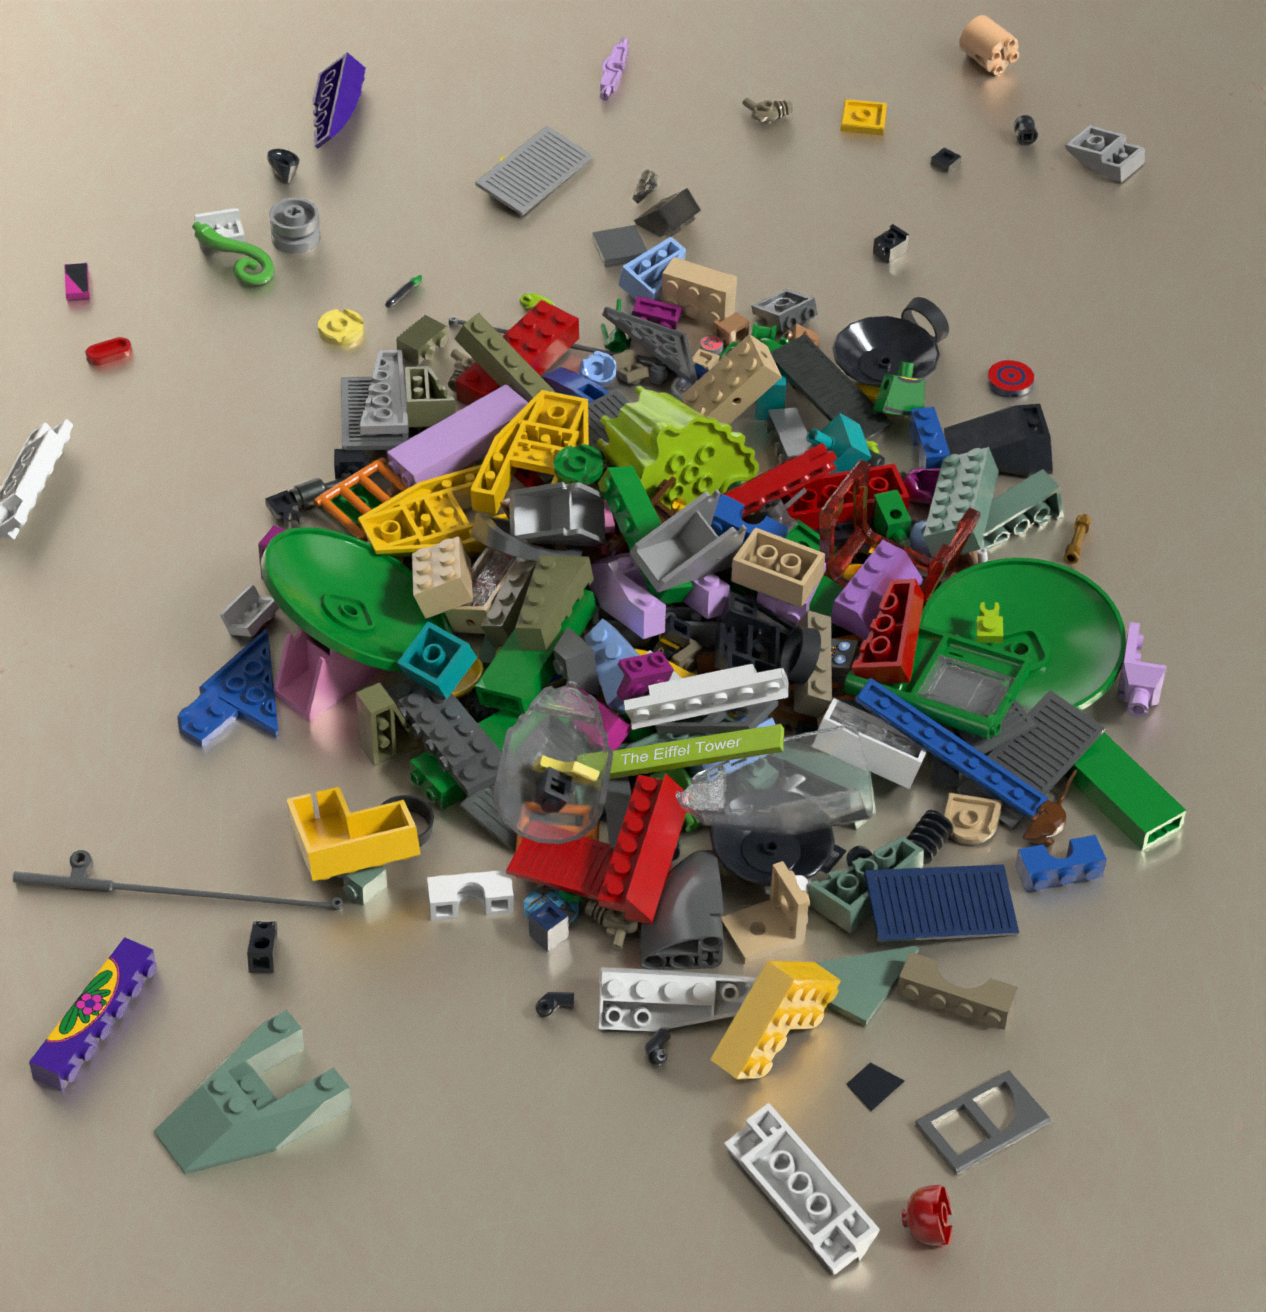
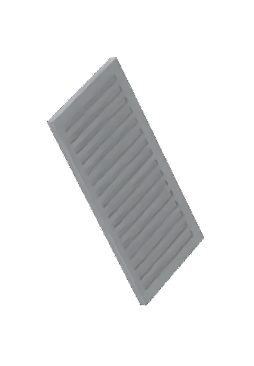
(534, 170)

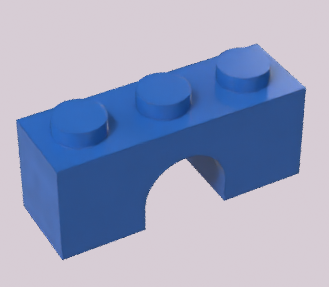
(928, 435)
(729, 515)
(1041, 870)

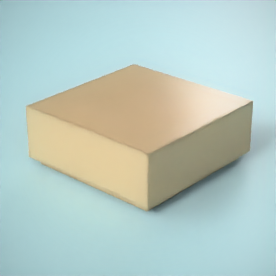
(705, 358)

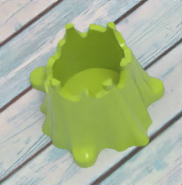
(672, 439)

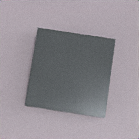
(619, 245)

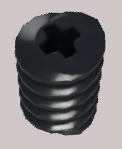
(931, 833)

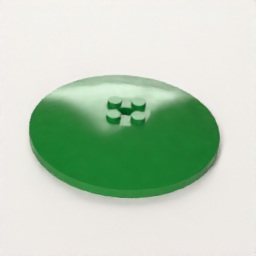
(345, 594)
(1046, 611)

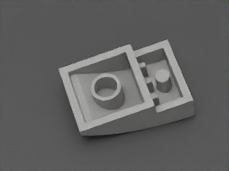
(1106, 153)

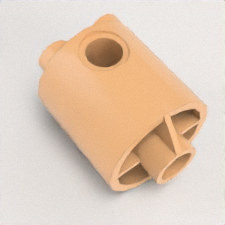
(989, 44)

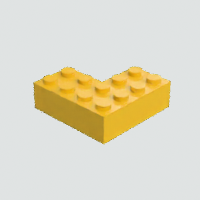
(350, 841)
(781, 999)

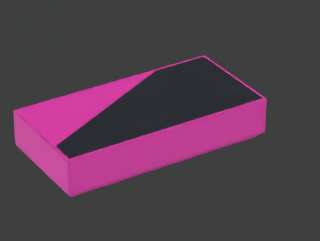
(76, 281)

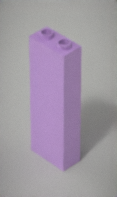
(456, 439)

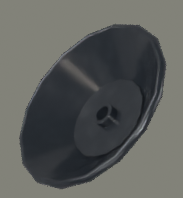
(879, 343)
(753, 853)

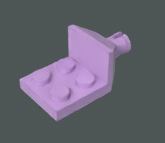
(1139, 681)

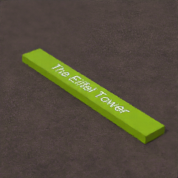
(697, 751)

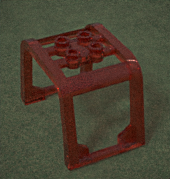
(829, 514)

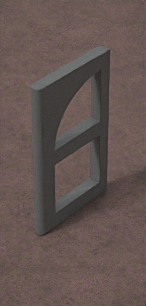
(711, 724)
(1027, 1119)

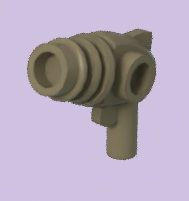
(768, 110)
(462, 364)
(613, 921)

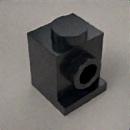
(891, 244)
(348, 461)
(549, 796)

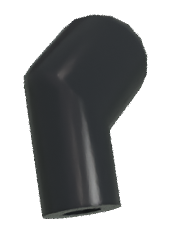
(554, 1000)
(654, 1048)

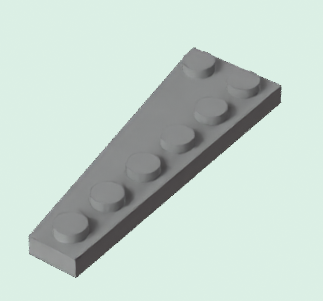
(386, 400)

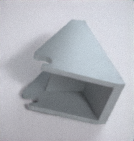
(558, 515)
(687, 546)

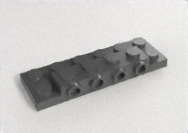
(449, 735)

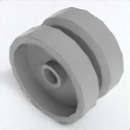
(294, 225)

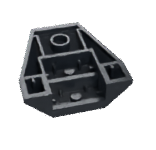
(749, 635)

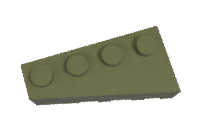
(550, 598)

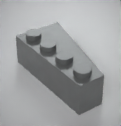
(786, 433)

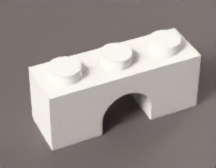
(449, 891)

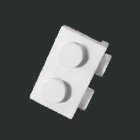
(223, 222)
(248, 612)

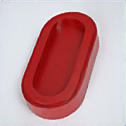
(108, 351)

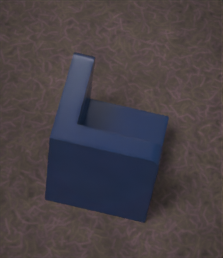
(548, 926)

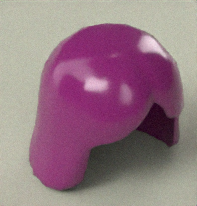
(921, 484)

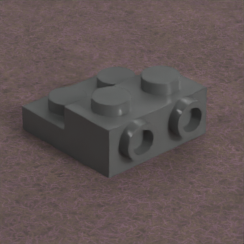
(786, 309)

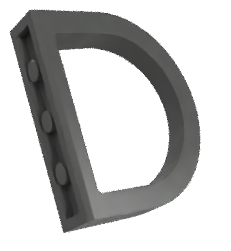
(496, 534)

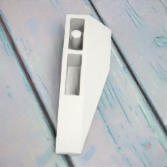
(666, 998)

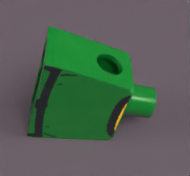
(900, 392)
(891, 517)

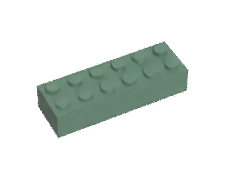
(962, 483)

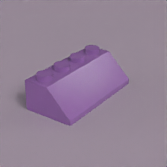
(863, 594)

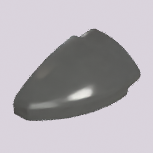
(687, 919)

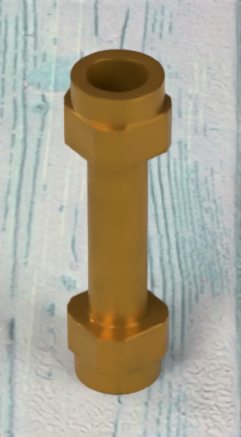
(1081, 527)

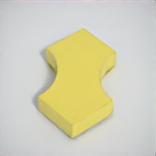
(579, 772)

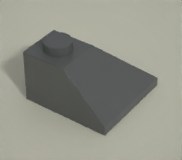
(576, 662)

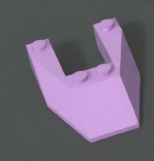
(626, 596)

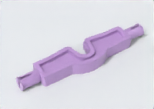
(612, 68)

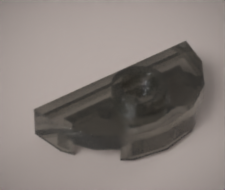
(646, 185)

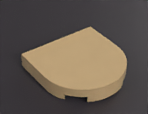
(972, 818)

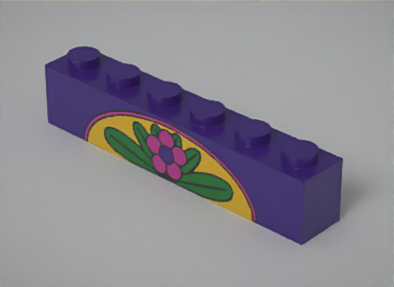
(93, 1014)

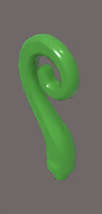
(215, 241)

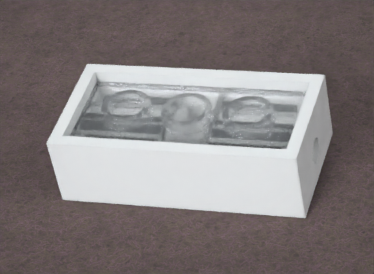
(884, 747)

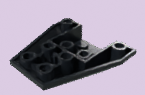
(1014, 436)

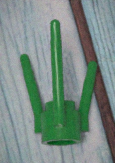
(617, 339)

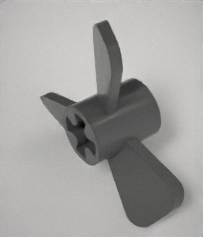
(776, 510)

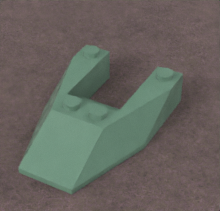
(236, 1113)

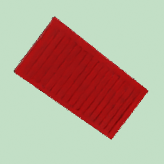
(568, 866)

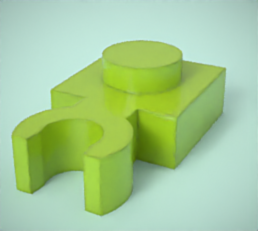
(989, 625)

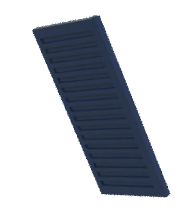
(940, 902)

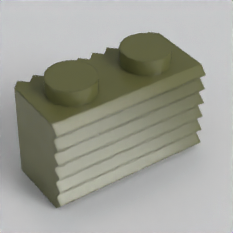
(422, 339)

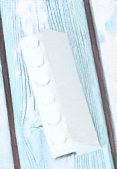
(29, 474)
(706, 695)
(802, 1189)

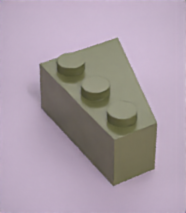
(426, 398)
(382, 726)

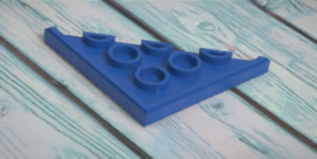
(248, 684)

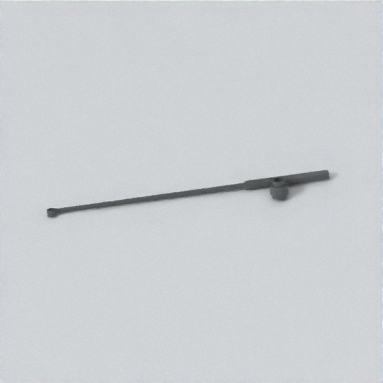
(657, 371)
(79, 880)

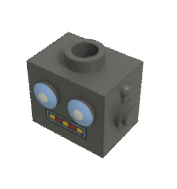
(842, 657)

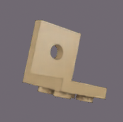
(780, 918)

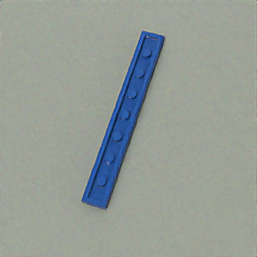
(950, 749)

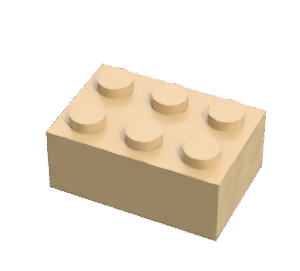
(699, 290)
(778, 567)
(442, 577)

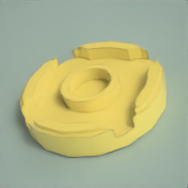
(340, 327)

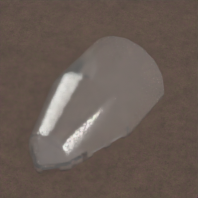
(565, 728)
(806, 788)

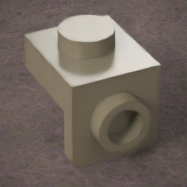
(628, 368)
(687, 656)

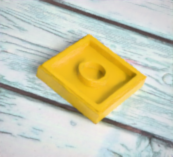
(863, 117)

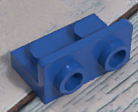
(205, 717)

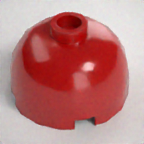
(928, 1216)

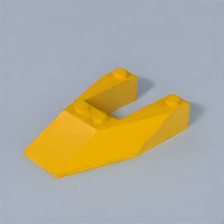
(530, 443)
(425, 516)

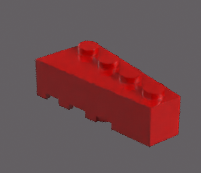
(892, 642)

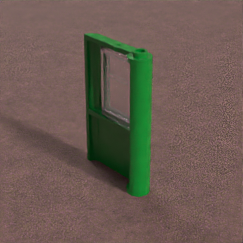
(958, 682)

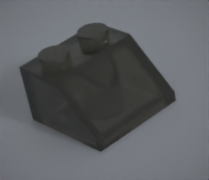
(669, 214)

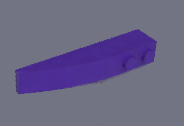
(336, 97)

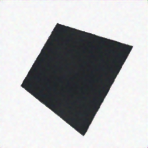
(874, 1085)

